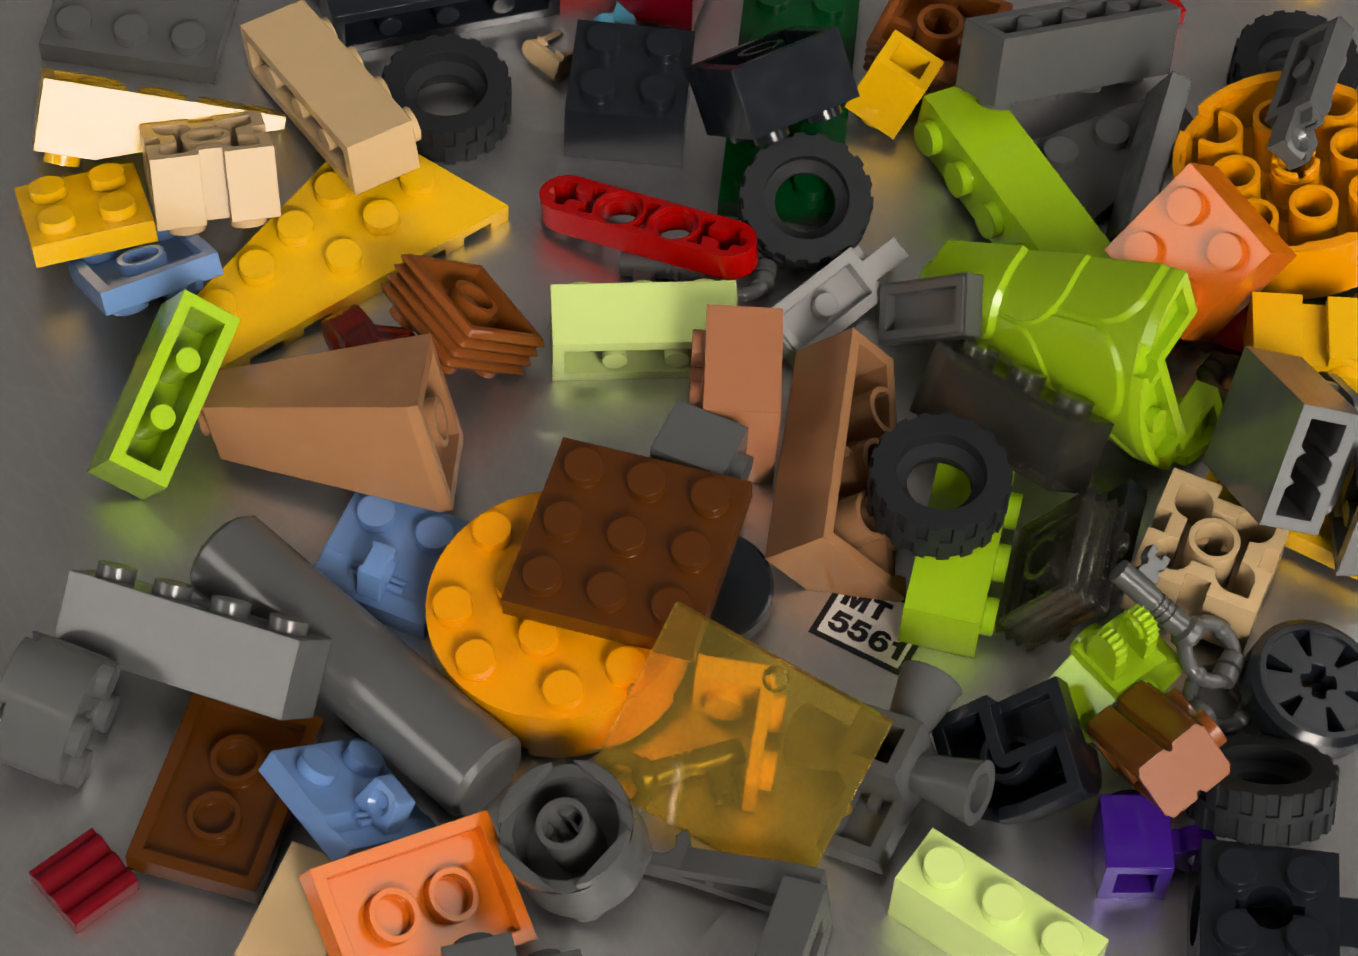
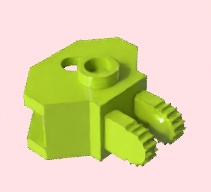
(1114, 659)

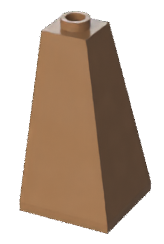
(345, 419)

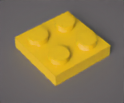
(85, 214)

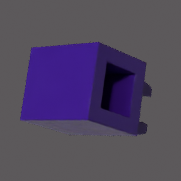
(1138, 848)

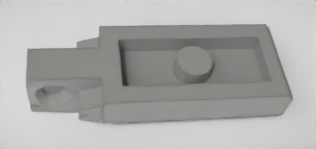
(836, 296)

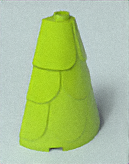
(1098, 333)

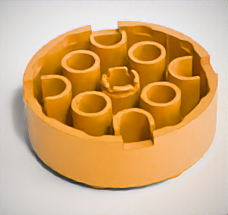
(1308, 206)
(536, 679)

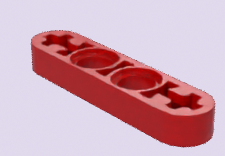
(712, 247)

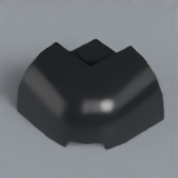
(1034, 749)

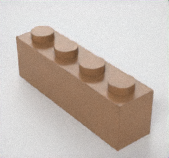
(819, 514)

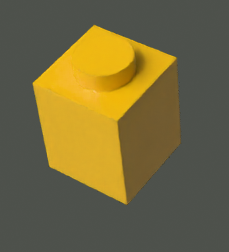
(894, 84)

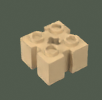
(210, 172)
(1215, 552)

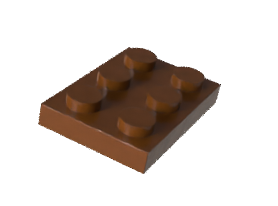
(211, 809)

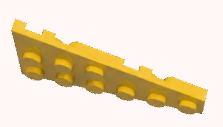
(339, 248)

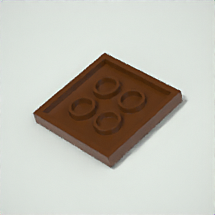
(624, 543)

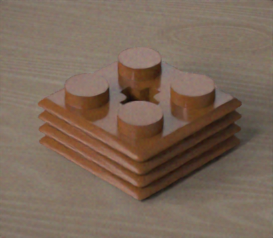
(932, 25)
(464, 312)

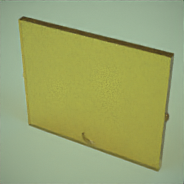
(740, 744)

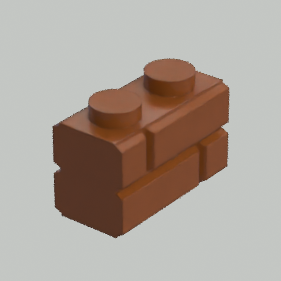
(1161, 746)

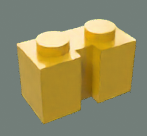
(1318, 333)

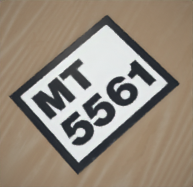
(865, 629)

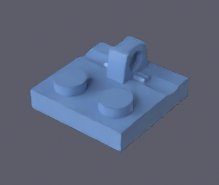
(130, 277)
(386, 557)
(344, 795)

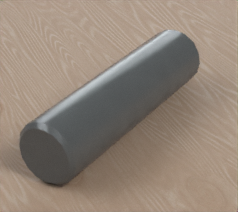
(370, 673)

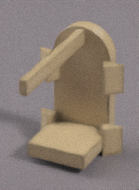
(544, 59)

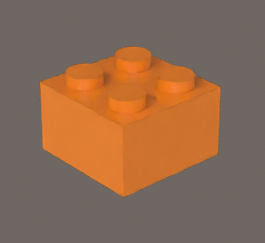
(1213, 235)

